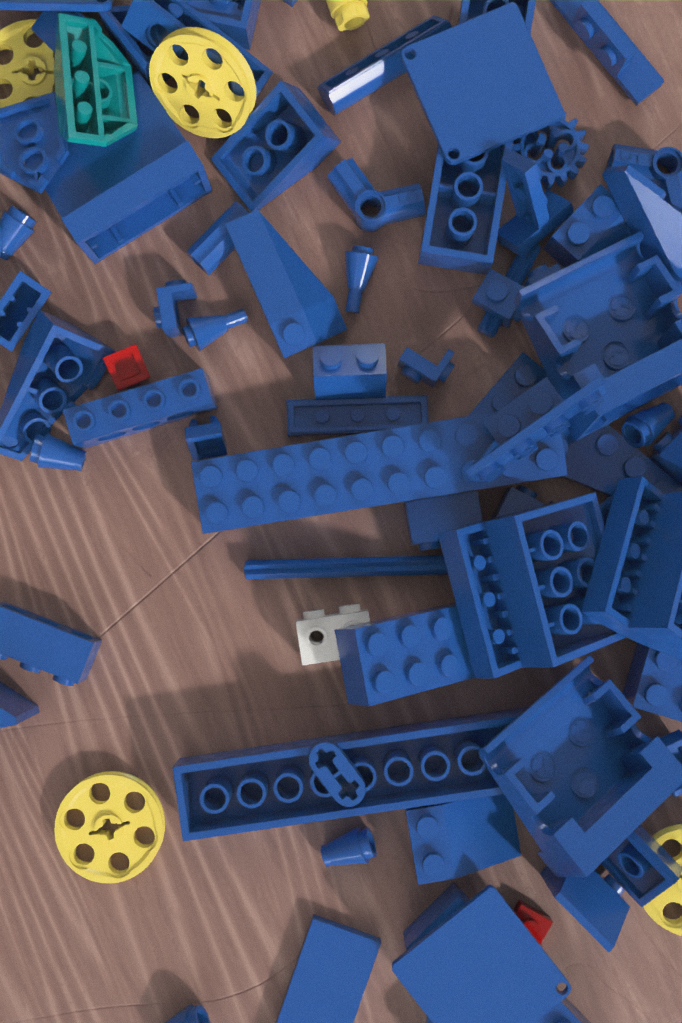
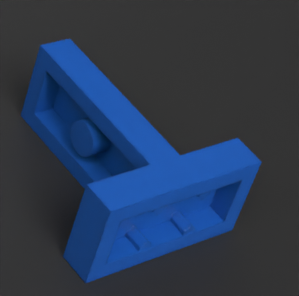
(535, 210)

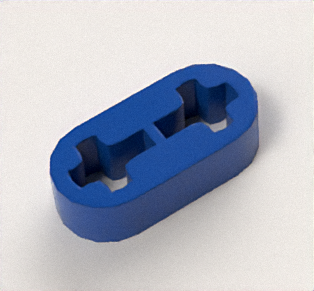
(330, 778)

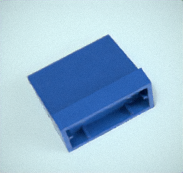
(130, 185)
(610, 321)
(580, 771)

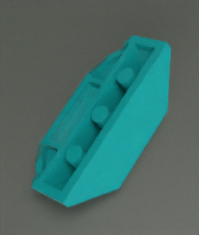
(91, 84)

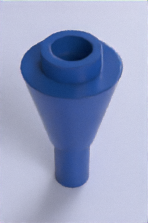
(359, 268)
(206, 329)

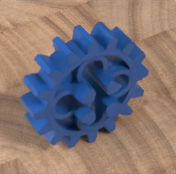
(568, 157)

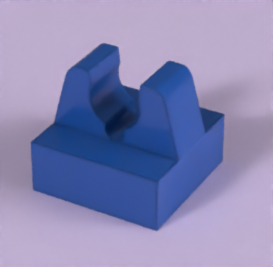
(205, 439)

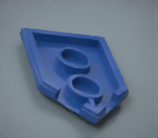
(31, 142)

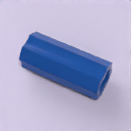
(215, 242)

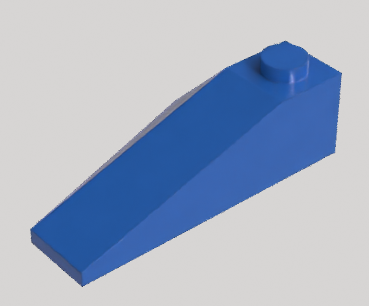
(647, 211)
(289, 293)
(49, 376)

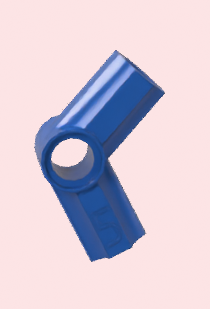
(646, 163)
(357, 192)

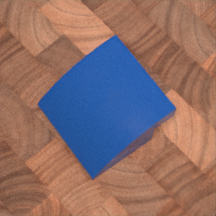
(639, 567)
(525, 584)

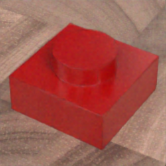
(126, 367)
(534, 920)

